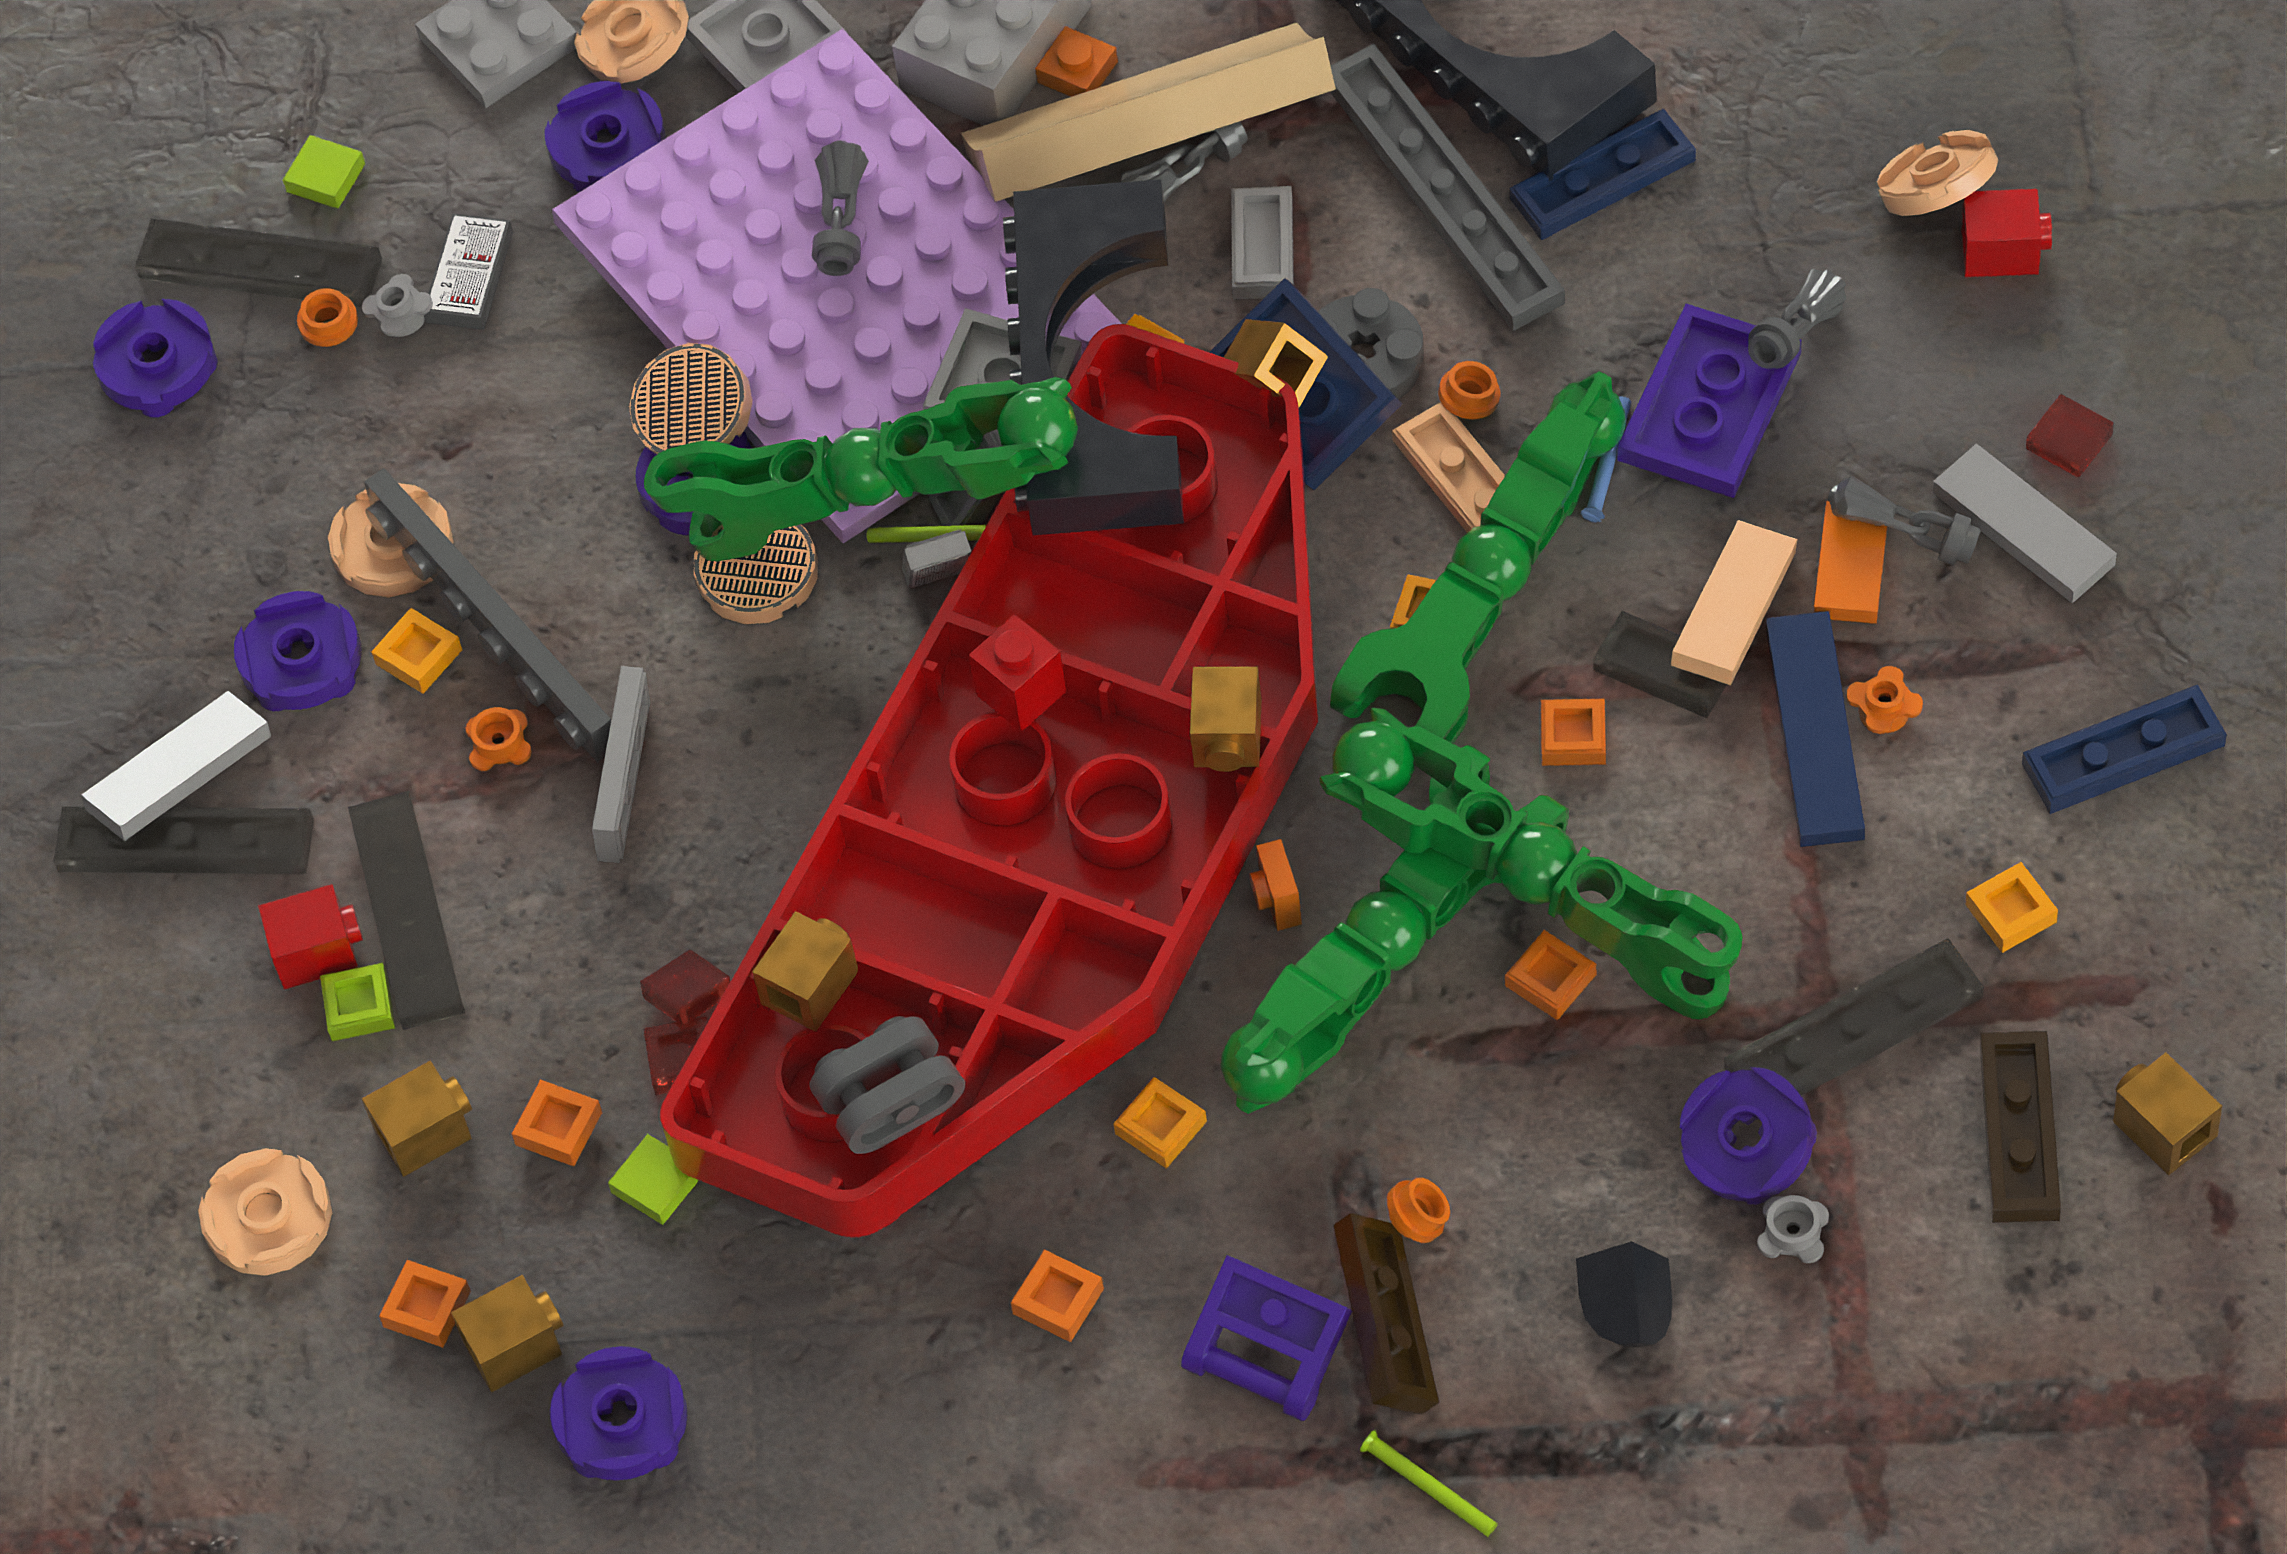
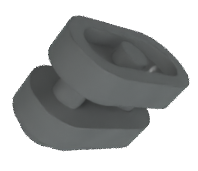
(886, 1084)

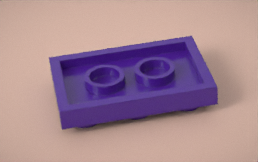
(1704, 404)

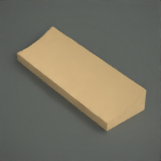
(1149, 110)

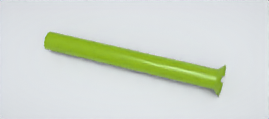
(920, 533)
(1428, 1484)

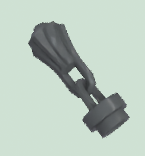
(1223, 142)
(840, 171)
(1777, 340)
(1860, 502)

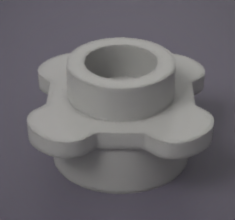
(398, 306)
(1797, 1211)

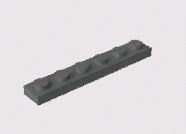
(1445, 188)
(501, 630)

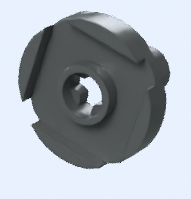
(1387, 326)

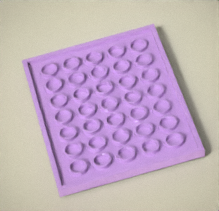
(719, 233)

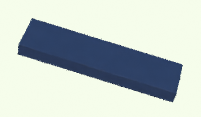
(1815, 729)

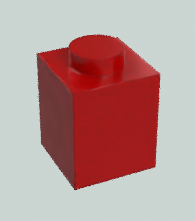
(2004, 233)
(1017, 673)
(310, 935)

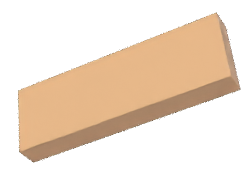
(1450, 462)
(1734, 602)

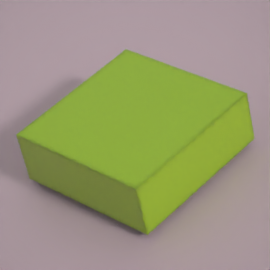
(324, 171)
(357, 1002)
(651, 1180)

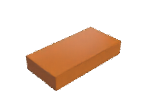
(1850, 569)

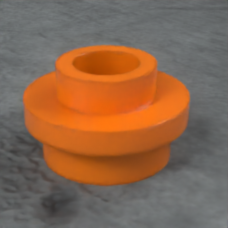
(326, 305)
(1469, 390)
(1418, 1209)

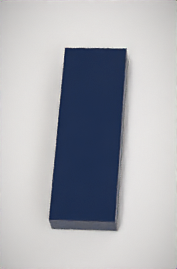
(1603, 174)
(2123, 749)

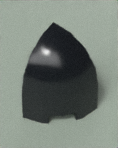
(1626, 1294)

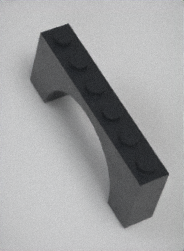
(1535, 105)
(1066, 251)

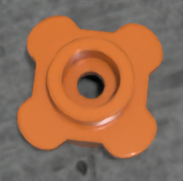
(1884, 716)
(493, 724)

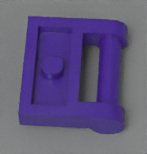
(1273, 1316)

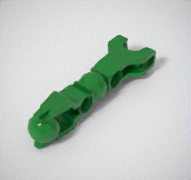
(920, 452)
(1487, 567)
(1537, 862)
(1342, 976)

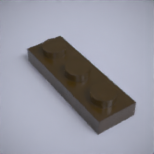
(2019, 1127)
(1386, 1314)

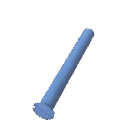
(1602, 478)

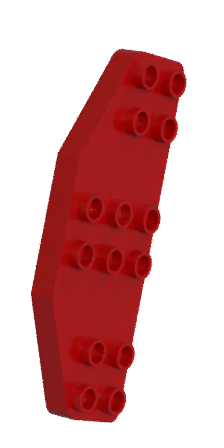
(1047, 876)

